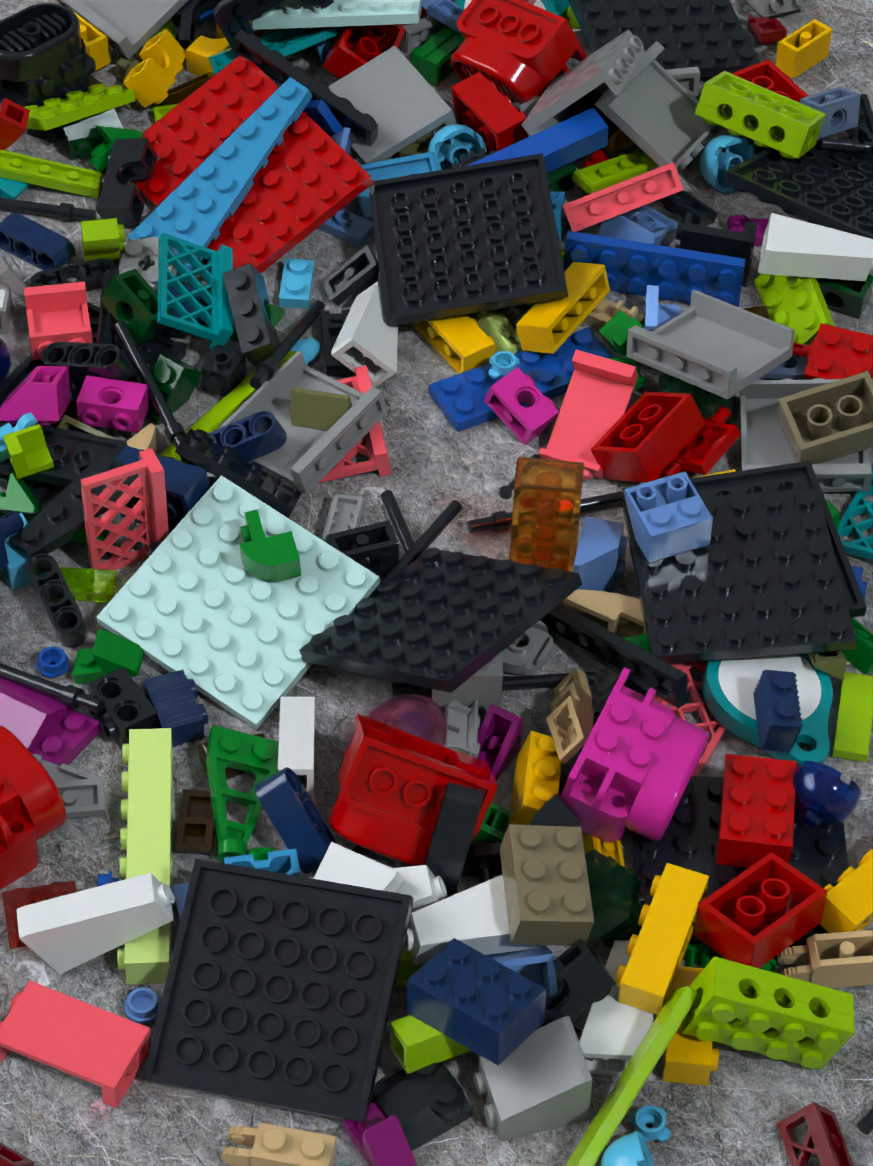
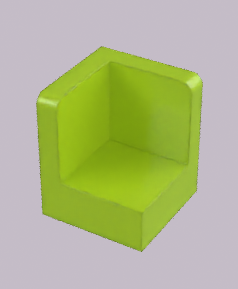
(28, 451)

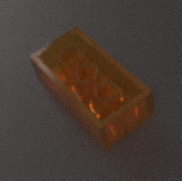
(546, 512)

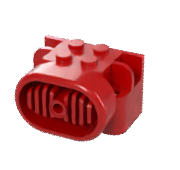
(514, 46)
(396, 788)
(28, 808)

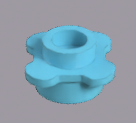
(502, 364)
(650, 1115)

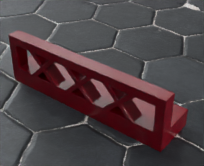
(823, 1134)

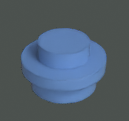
(142, 1005)

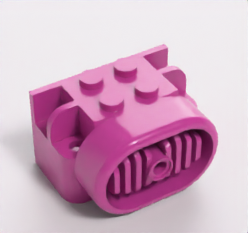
(633, 766)

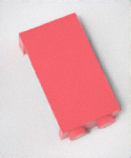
(591, 406)
(76, 1039)

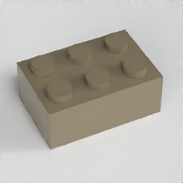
(829, 419)
(546, 885)

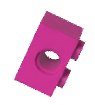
(113, 404)
(523, 421)

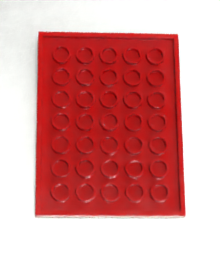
(290, 197)

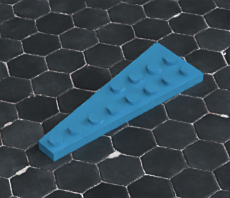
(224, 179)

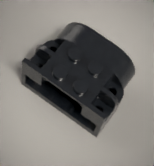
(43, 55)

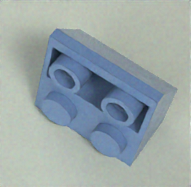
(668, 517)

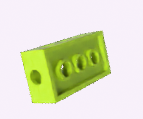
(760, 115)
(769, 1013)

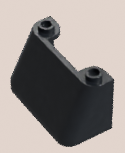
(235, 15)

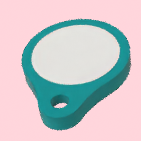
(730, 698)

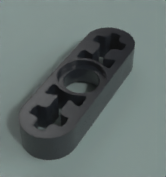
(94, 268)

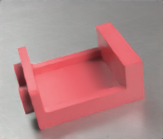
(57, 315)

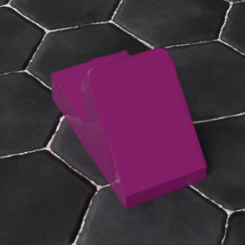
(380, 1139)

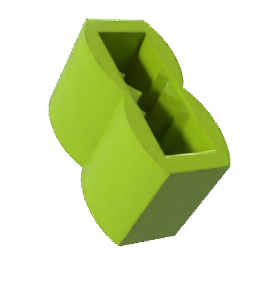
(102, 239)

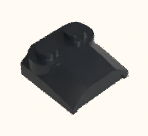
(423, 1102)

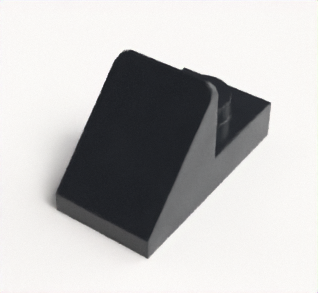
(356, 273)

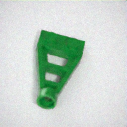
(243, 753)

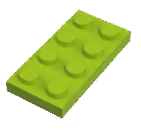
(77, 106)
(795, 304)

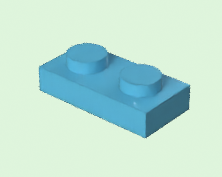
(296, 283)

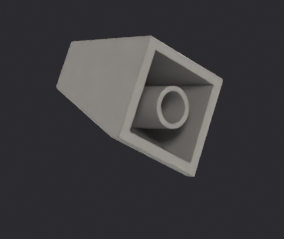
(538, 1084)

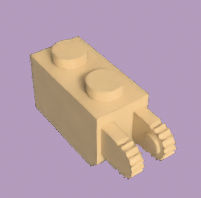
(832, 959)
(279, 1147)

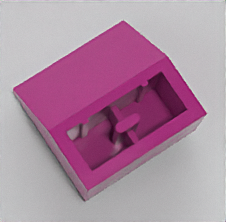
(42, 393)

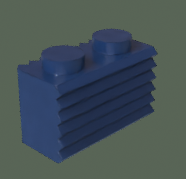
(176, 706)
(777, 710)

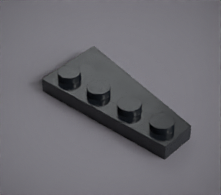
(65, 512)

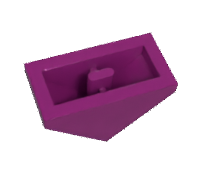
(499, 738)

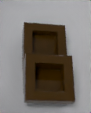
(195, 823)

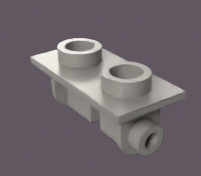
(465, 724)

